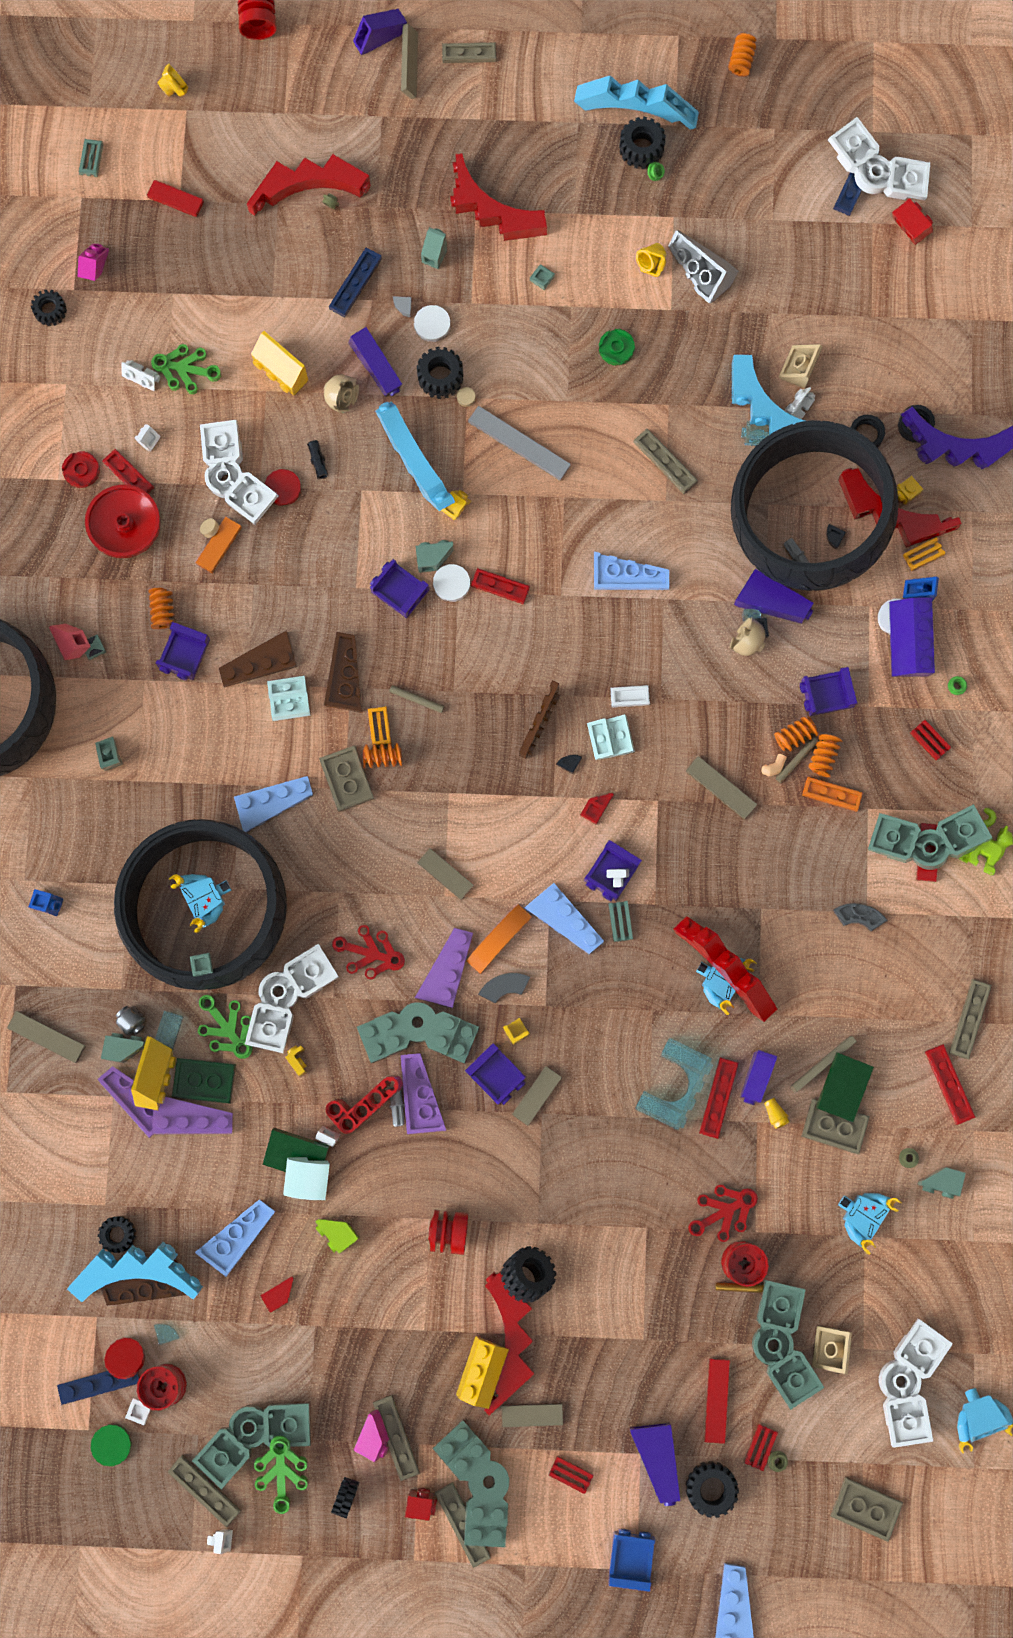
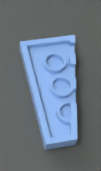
(621, 574)
(263, 804)
(561, 915)
(232, 1242)
(734, 1605)

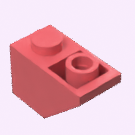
(70, 640)

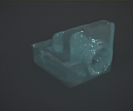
(752, 437)

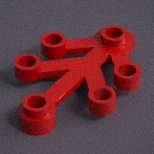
(372, 954)
(726, 1211)

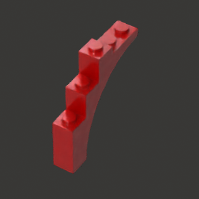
(511, 221)
(729, 966)

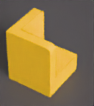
(516, 1031)

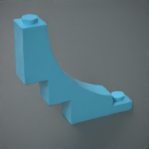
(636, 96)
(412, 457)

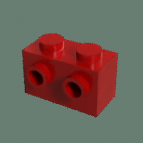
(913, 221)
(420, 1504)

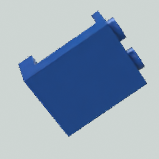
(631, 1560)

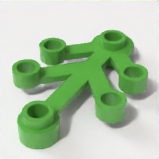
(184, 366)
(228, 1029)
(281, 1469)

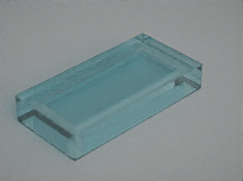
(169, 1029)

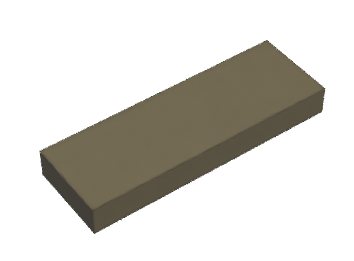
(468, 52)
(445, 874)
(536, 1096)
(532, 1415)

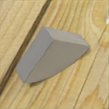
(403, 305)

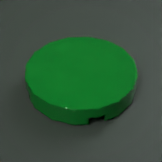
(616, 347)
(111, 1445)

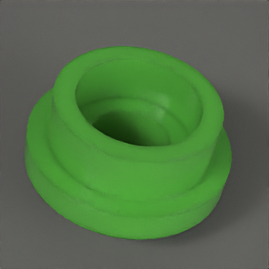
(655, 171)
(959, 680)

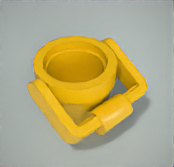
(172, 82)
(650, 257)

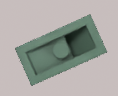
(108, 754)

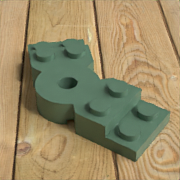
(952, 838)
(395, 1031)
(787, 1368)
(233, 1444)
(471, 1462)

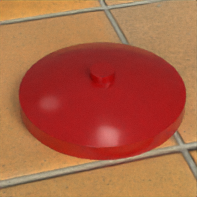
(122, 521)

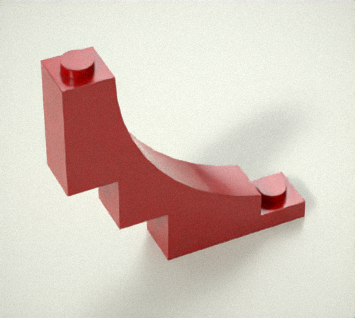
(283, 181)
(912, 526)
(515, 1369)

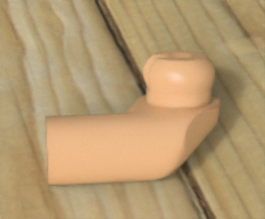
(775, 768)

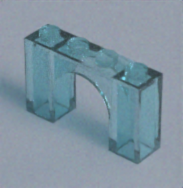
(695, 1066)

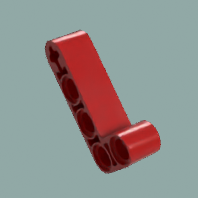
(368, 1101)

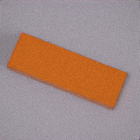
(218, 545)
(832, 794)

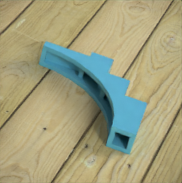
(749, 391)
(134, 1264)

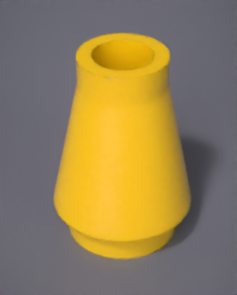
(777, 1115)

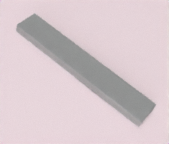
(519, 443)

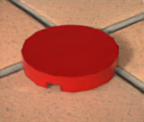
(80, 469)
(285, 485)
(124, 1358)

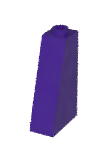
(375, 362)
(773, 599)
(658, 1456)

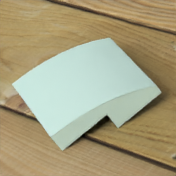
(288, 698)
(610, 737)
(306, 1179)

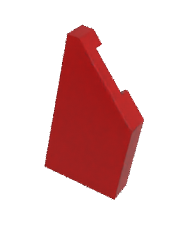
(595, 807)
(278, 1295)

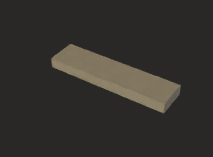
(409, 61)
(665, 461)
(721, 787)
(970, 1019)
(46, 1037)
(822, 1064)
(398, 1441)
(204, 1491)
(456, 1513)

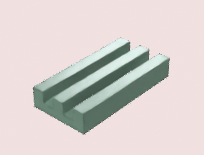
(89, 171)
(628, 921)

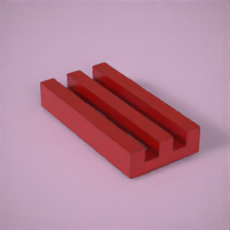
(930, 729)
(767, 1452)
(586, 1482)

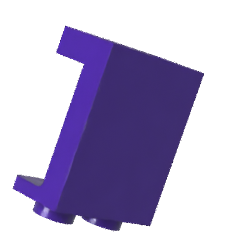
(398, 588)
(183, 652)
(828, 692)
(611, 858)
(496, 1074)

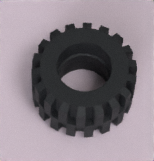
(646, 130)
(435, 359)
(540, 1267)
(719, 1506)

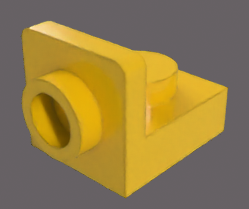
(908, 490)
(455, 509)
(297, 1064)

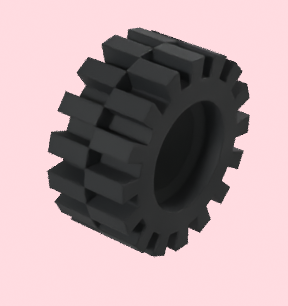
(56, 314)
(104, 1234)
(345, 1497)

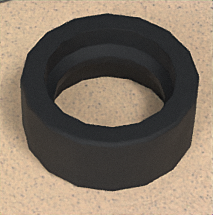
(922, 411)
(873, 421)

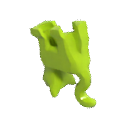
(991, 850)

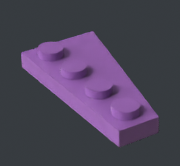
(445, 975)
(120, 1088)
(419, 1099)
(189, 1118)

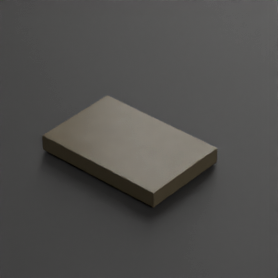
(346, 778)
(835, 1130)
(866, 1509)

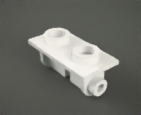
(133, 371)
(802, 400)

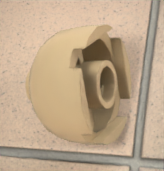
(340, 392)
(749, 638)

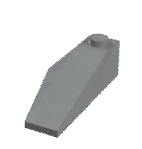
(705, 269)

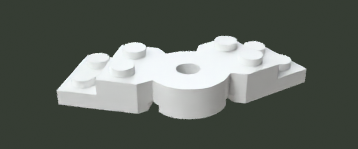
(895, 178)
(223, 455)
(272, 1017)
(904, 1408)

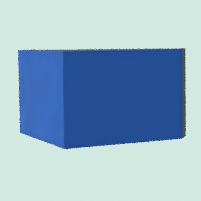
(921, 588)

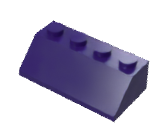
(911, 637)

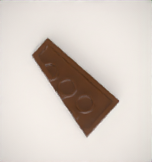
(263, 660)
(545, 714)
(138, 1290)

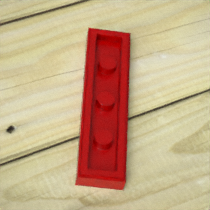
(950, 1084)
(718, 1098)
(716, 1401)

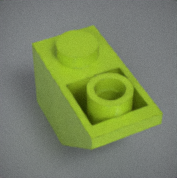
(338, 1233)

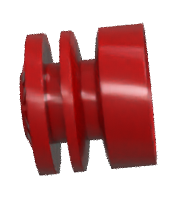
(257, 18)
(448, 1232)
(753, 1271)
(150, 1389)

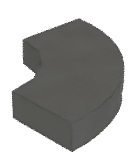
(859, 914)
(504, 985)

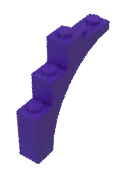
(957, 450)

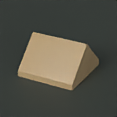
(800, 364)
(832, 1349)

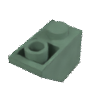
(434, 248)
(432, 556)
(121, 1049)
(945, 1181)

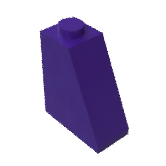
(378, 29)
(758, 1077)

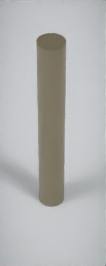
(417, 699)
(796, 760)

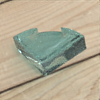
(748, 613)
(165, 1333)

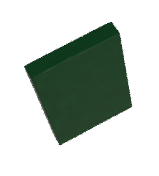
(203, 1080)
(844, 1087)
(289, 1145)

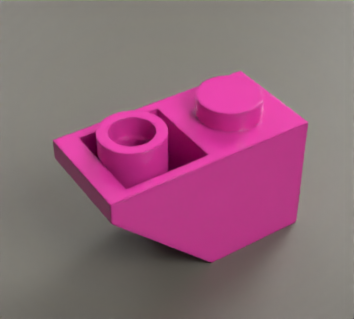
(92, 262)

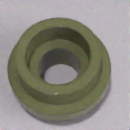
(330, 201)
(902, 1158)
(781, 1465)

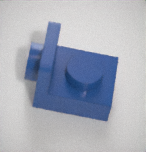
(45, 902)

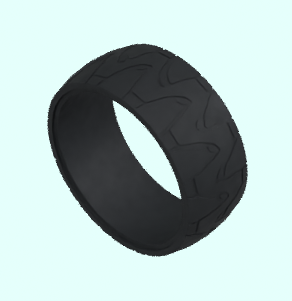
(806, 438)
(41, 709)
(144, 859)

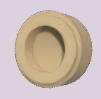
(466, 397)
(209, 528)

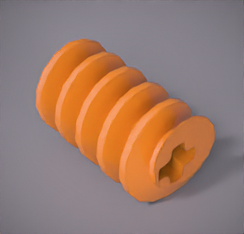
(742, 54)
(160, 608)
(796, 733)
(823, 754)
(382, 755)

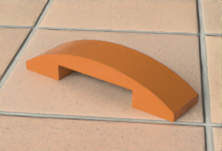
(498, 938)

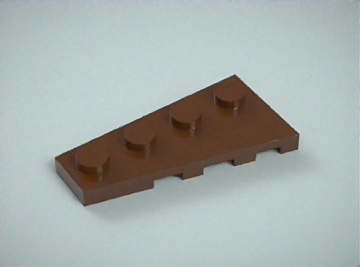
(343, 680)

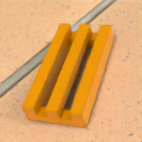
(937, 546)
(378, 710)

